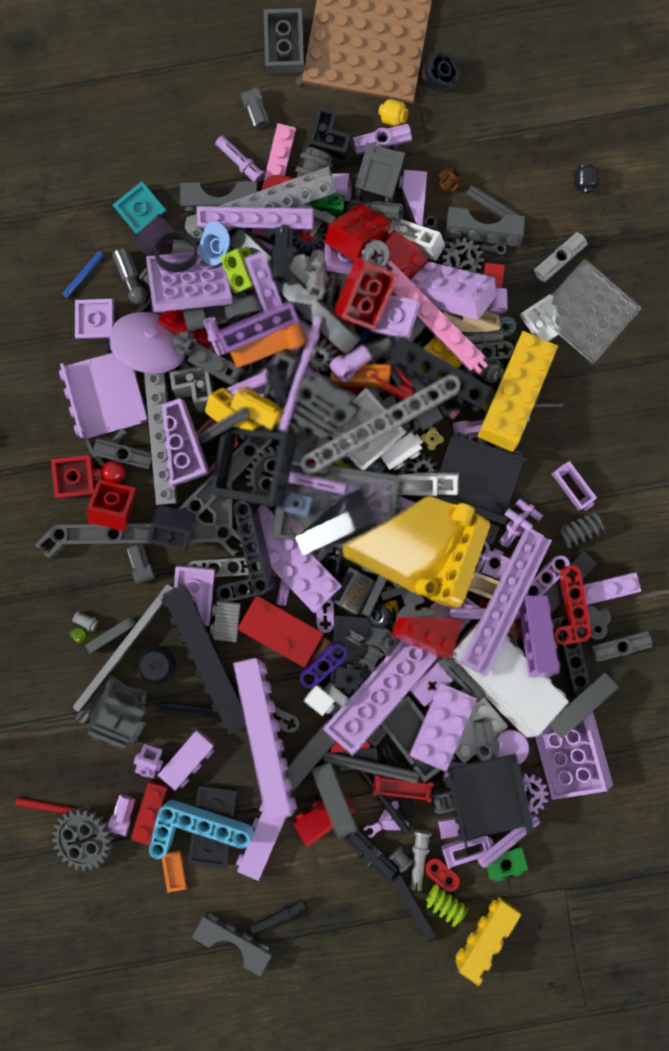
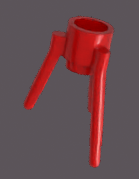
(402, 392)

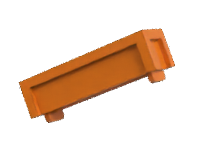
(362, 376)

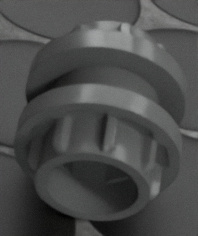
(314, 161)

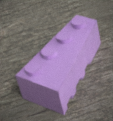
(183, 447)

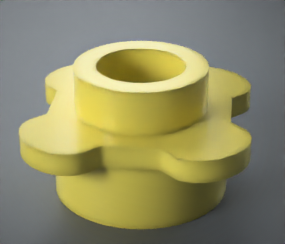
(432, 433)

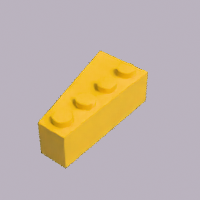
(486, 940)

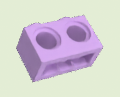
(498, 572)

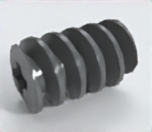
(582, 529)

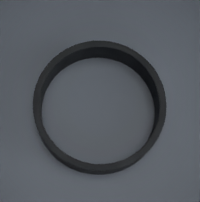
(175, 235)

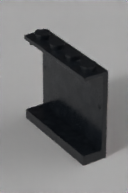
(485, 475)
(489, 797)

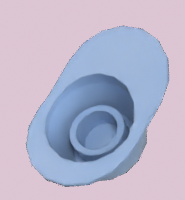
(214, 243)

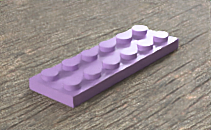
(301, 573)

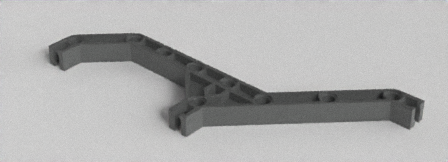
(202, 532)

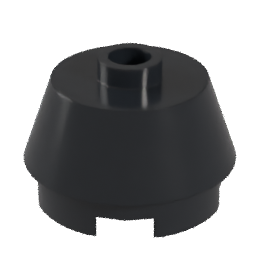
(440, 71)
(156, 664)

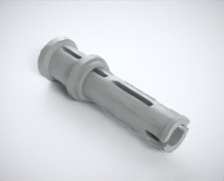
(421, 850)

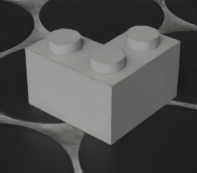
(193, 383)

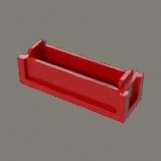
(400, 788)

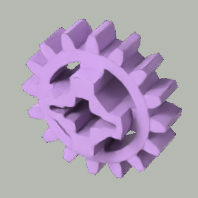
(535, 793)

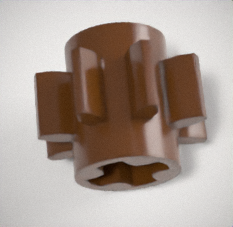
(450, 179)

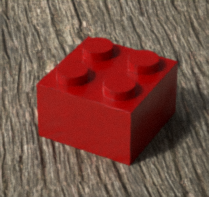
(111, 505)

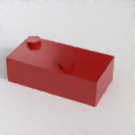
(280, 631)

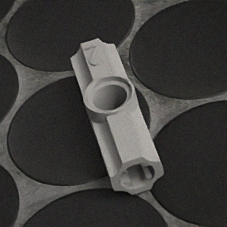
(568, 249)
(316, 275)

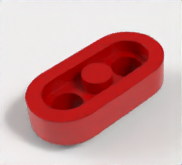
(441, 873)

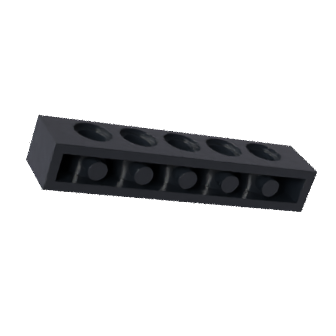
(400, 346)

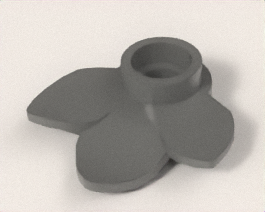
(597, 619)

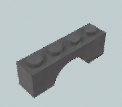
(193, 195)
(506, 231)
(213, 930)

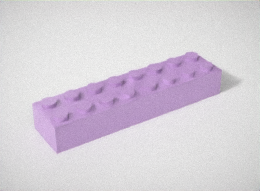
(264, 739)

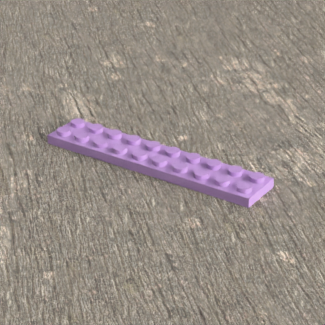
(385, 689)

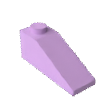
(413, 192)

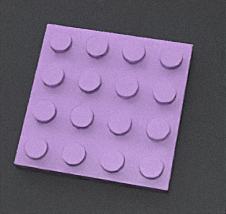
(196, 287)

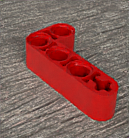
(570, 604)

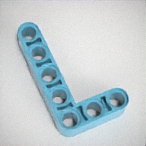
(195, 825)

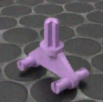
(514, 528)

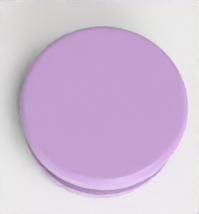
(513, 742)

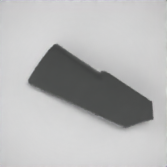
(242, 307)

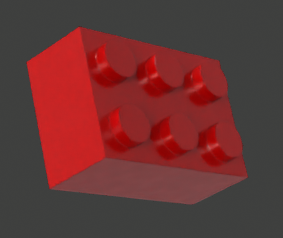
(356, 229)
(365, 293)

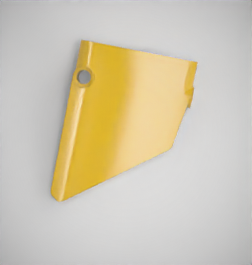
(426, 549)

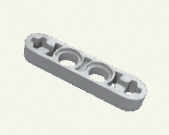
(223, 564)

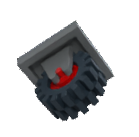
(312, 239)

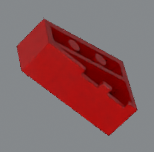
(429, 634)

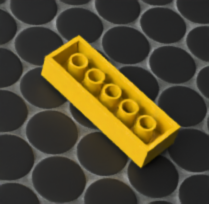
(517, 391)

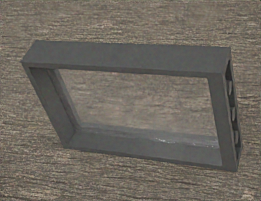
(379, 489)

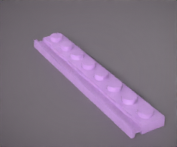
(505, 602)

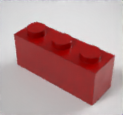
(151, 804)

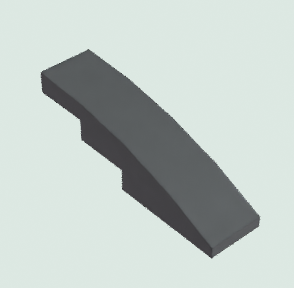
(583, 705)

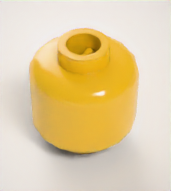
(393, 112)

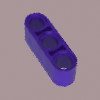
(326, 655)

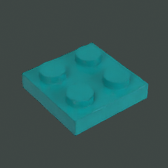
(139, 207)

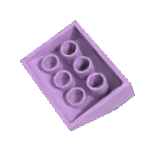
(576, 762)

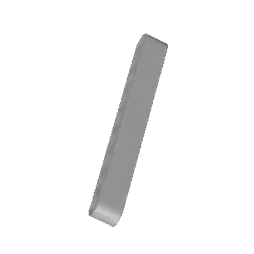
(386, 416)

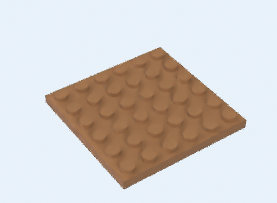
(367, 46)

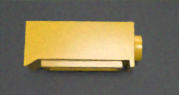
(260, 408)

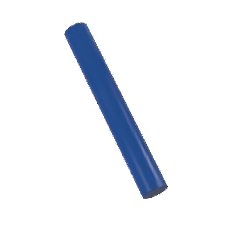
(83, 274)

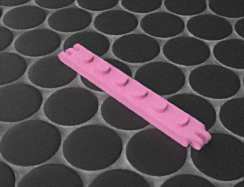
(439, 323)

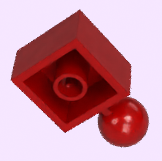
(84, 467)

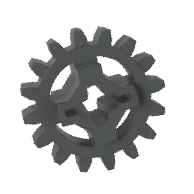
(455, 255)

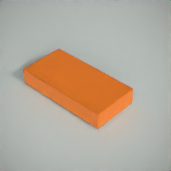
(174, 871)

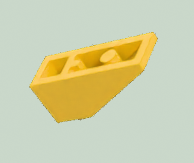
(219, 408)

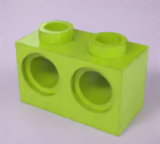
(237, 269)

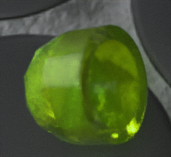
(78, 635)

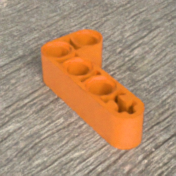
(288, 337)

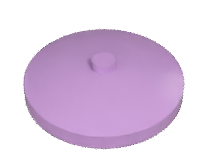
(144, 343)

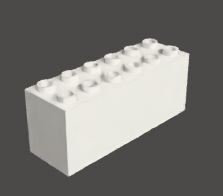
(523, 700)

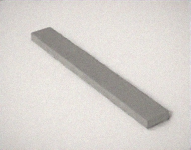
(121, 651)

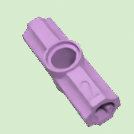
(394, 136)

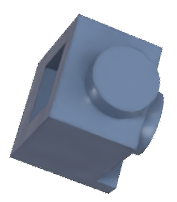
(305, 507)

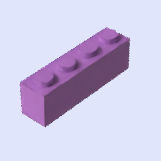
(257, 326)
(538, 637)

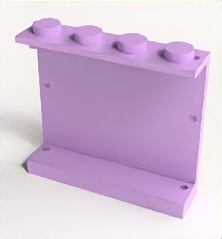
(103, 396)

